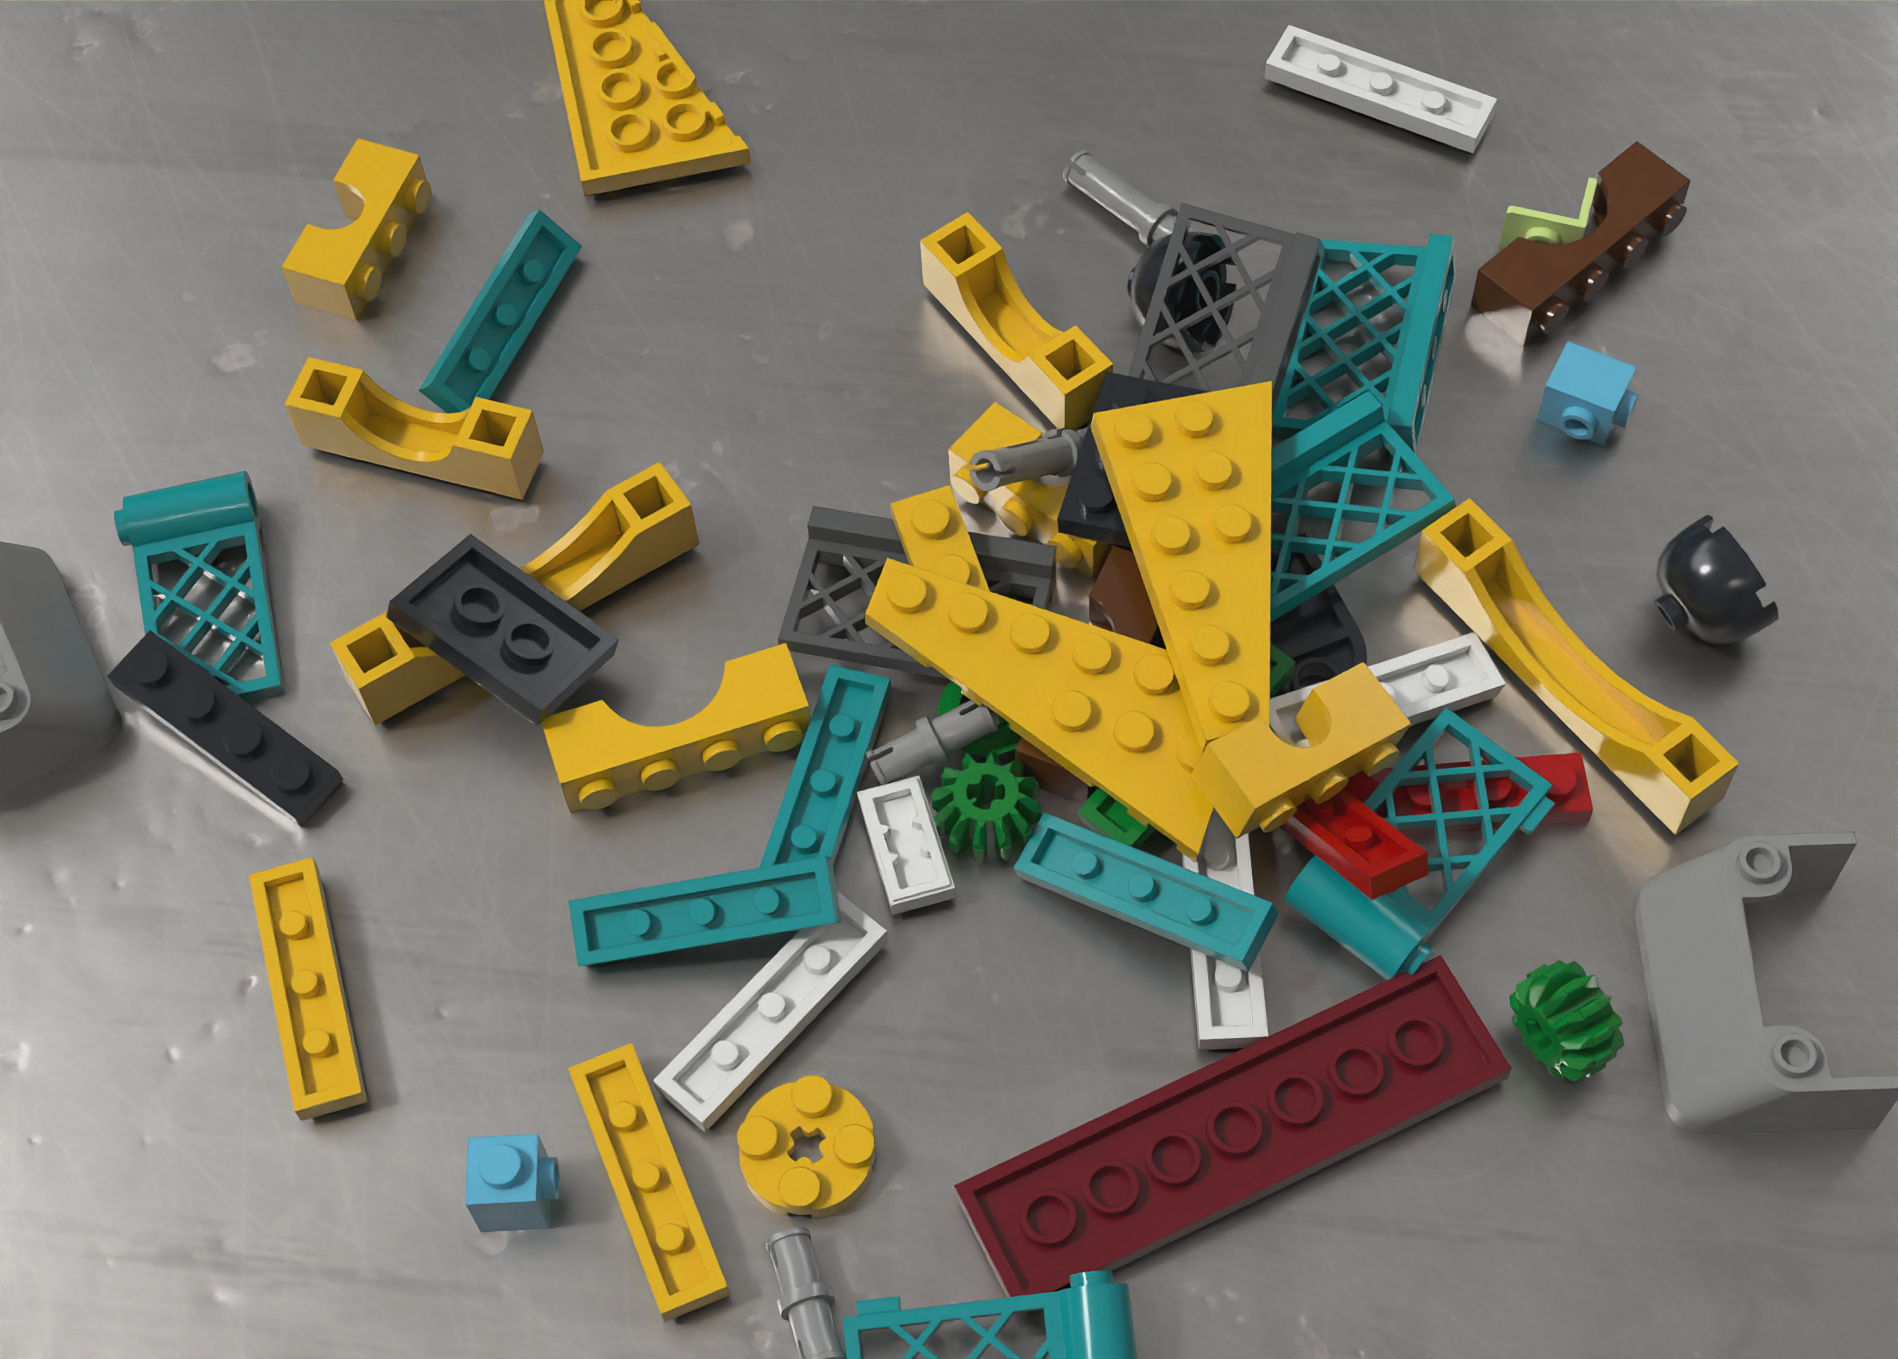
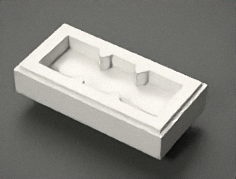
(906, 845)

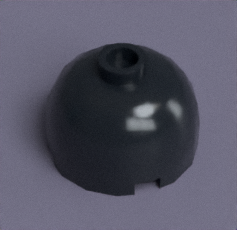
(1186, 297)
(1711, 586)

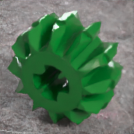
(962, 801)
(1566, 1020)

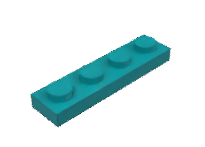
(501, 315)
(829, 767)
(1147, 891)
(704, 911)

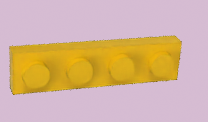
(307, 989)
(648, 1182)

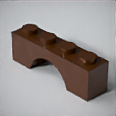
(1535, 283)
(1117, 605)

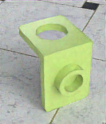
(1546, 227)

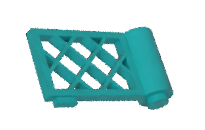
(204, 520)
(1394, 928)
(1080, 1321)

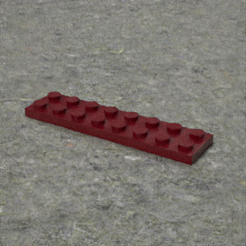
(1231, 1132)

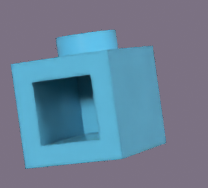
(1588, 394)
(510, 1182)

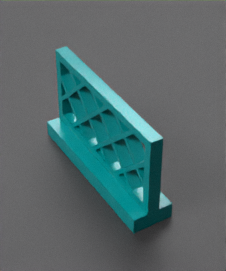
(1417, 336)
(1332, 453)

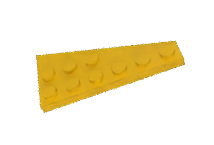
(633, 99)
(1199, 522)
(1067, 687)

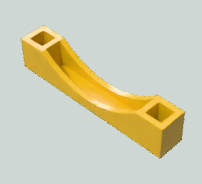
(615, 543)
(1648, 746)

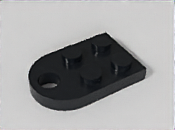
(1318, 632)

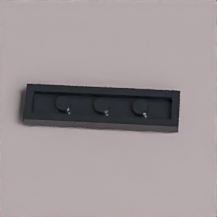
(225, 728)

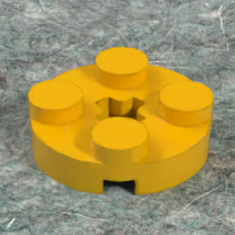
(806, 1187)

